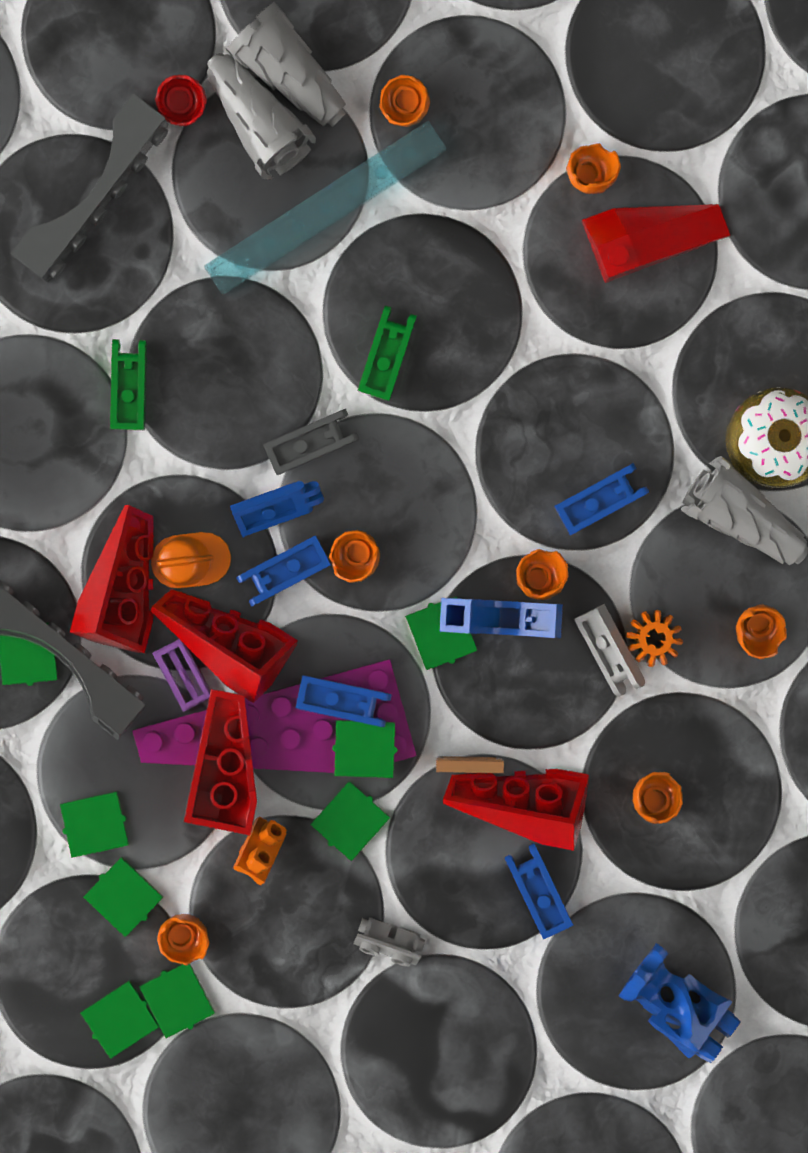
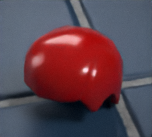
(181, 100)

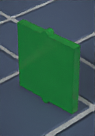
(437, 646)
(25, 662)
(364, 749)
(350, 821)
(94, 824)
(123, 897)
(177, 999)
(119, 1019)

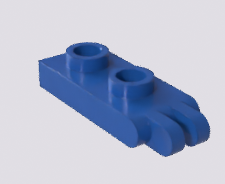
(276, 506)

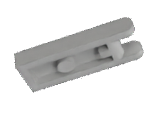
(609, 649)

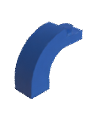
(501, 617)

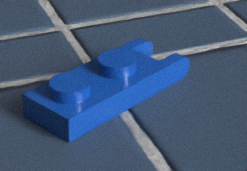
(598, 500)
(286, 569)
(340, 700)
(540, 894)

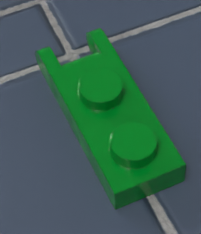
(386, 356)
(128, 387)

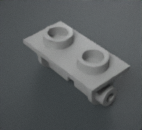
(400, 948)

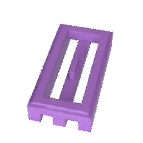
(196, 699)

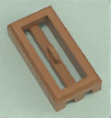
(469, 764)

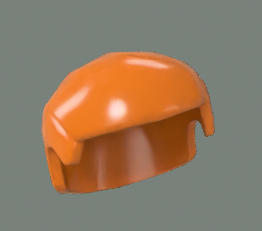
(404, 101)
(593, 168)
(354, 556)
(542, 574)
(761, 631)
(657, 797)
(183, 939)

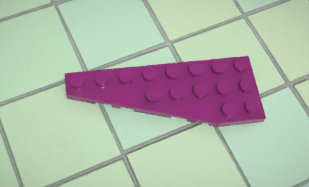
(278, 731)

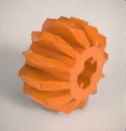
(650, 649)

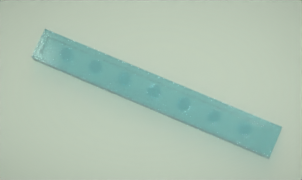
(325, 208)

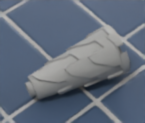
(286, 64)
(265, 127)
(741, 511)

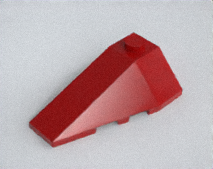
(643, 236)
(116, 596)
(235, 649)
(223, 776)
(535, 806)

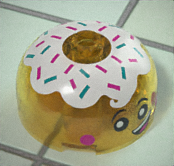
(755, 441)

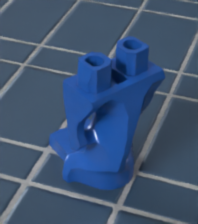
(694, 1019)

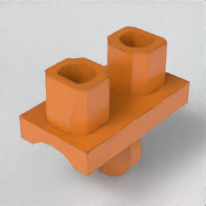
(260, 849)

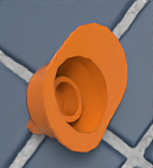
(190, 560)

